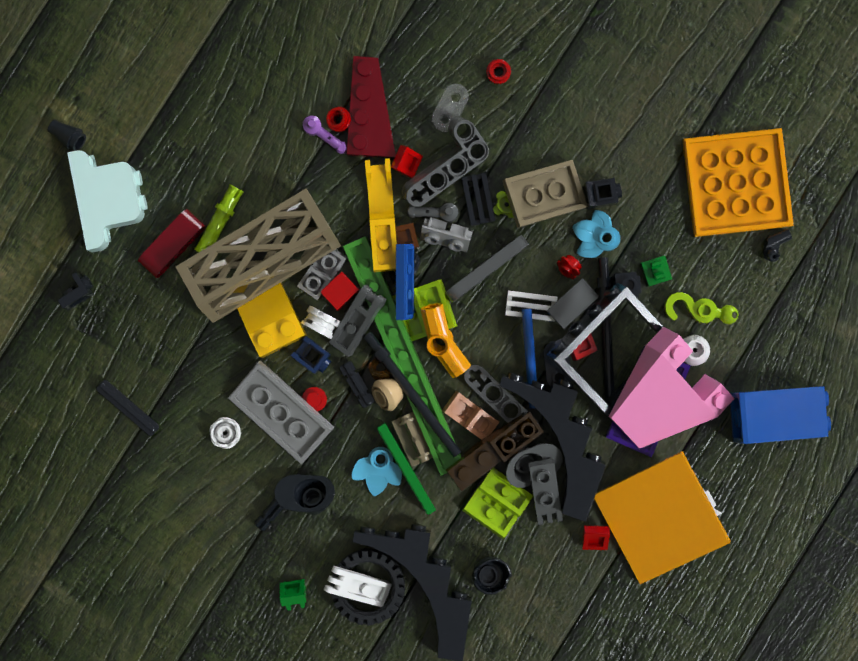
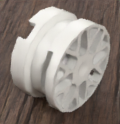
(320, 322)

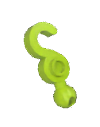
(701, 311)

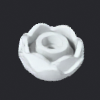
(702, 347)
(221, 440)

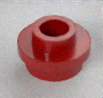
(498, 63)
(332, 117)

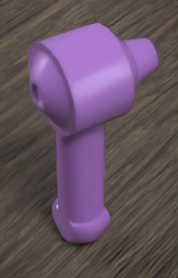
(313, 127)

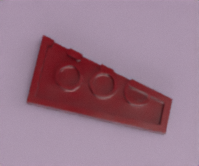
(370, 125)

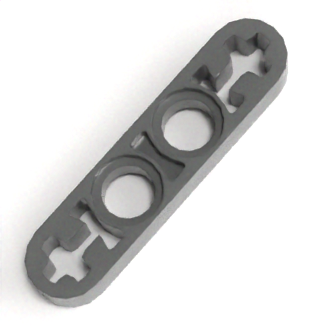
(487, 268)
(504, 398)

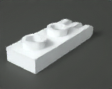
(358, 586)

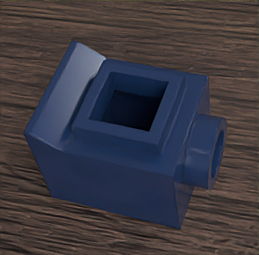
(304, 349)

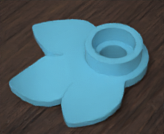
(592, 235)
(377, 474)

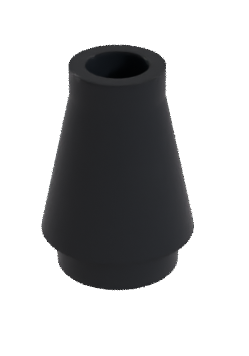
(69, 136)

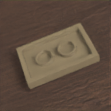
(544, 193)

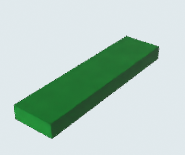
(406, 469)

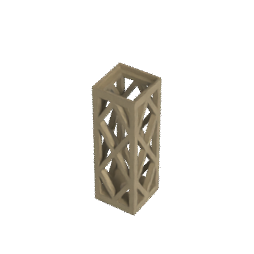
(240, 249)

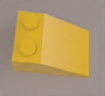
(271, 320)

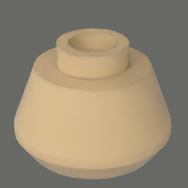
(387, 393)

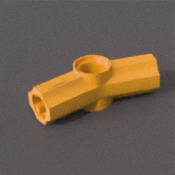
(437, 327)

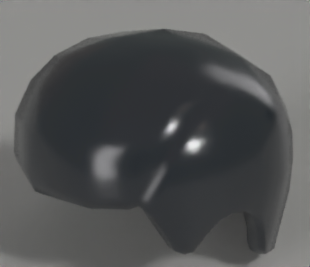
(491, 575)

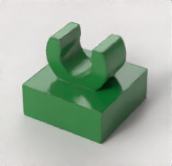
(656, 271)
(293, 593)

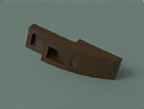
(493, 449)

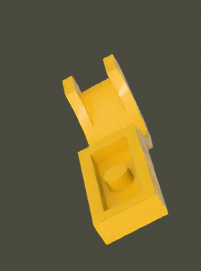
(381, 216)

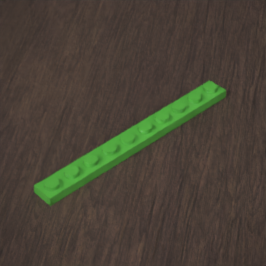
(401, 348)

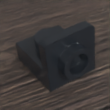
(75, 296)

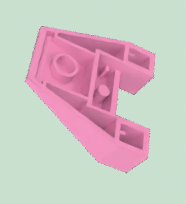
(658, 398)

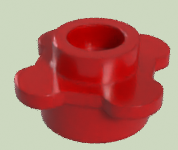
(569, 266)

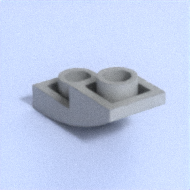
(322, 273)

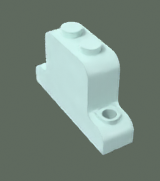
(105, 197)

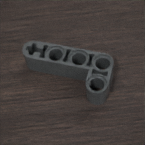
(442, 165)

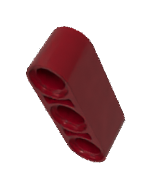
(171, 243)

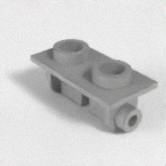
(456, 239)

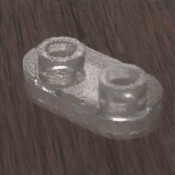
(448, 107)

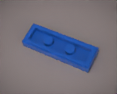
(404, 281)

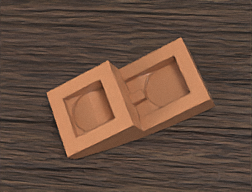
(470, 415)

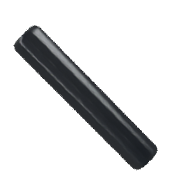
(128, 408)

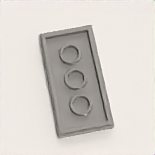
(280, 412)

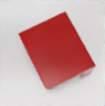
(340, 291)

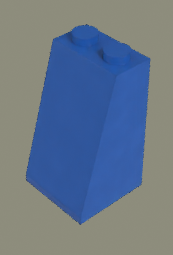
(779, 415)

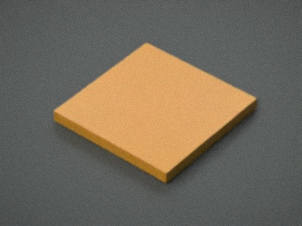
(737, 182)
(661, 518)

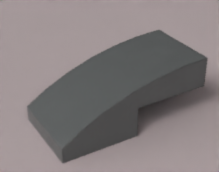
(572, 303)

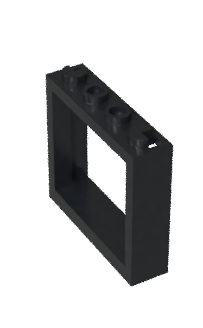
(582, 329)

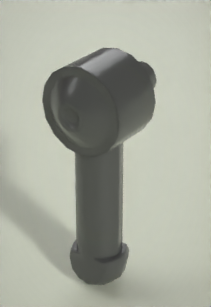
(447, 212)

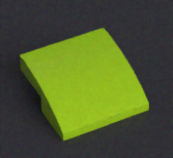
(423, 296)
(497, 503)

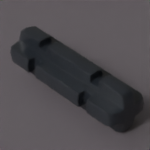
(356, 384)
(269, 514)

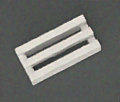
(553, 299)

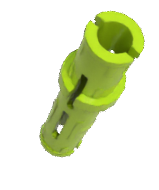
(220, 218)

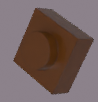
(406, 235)

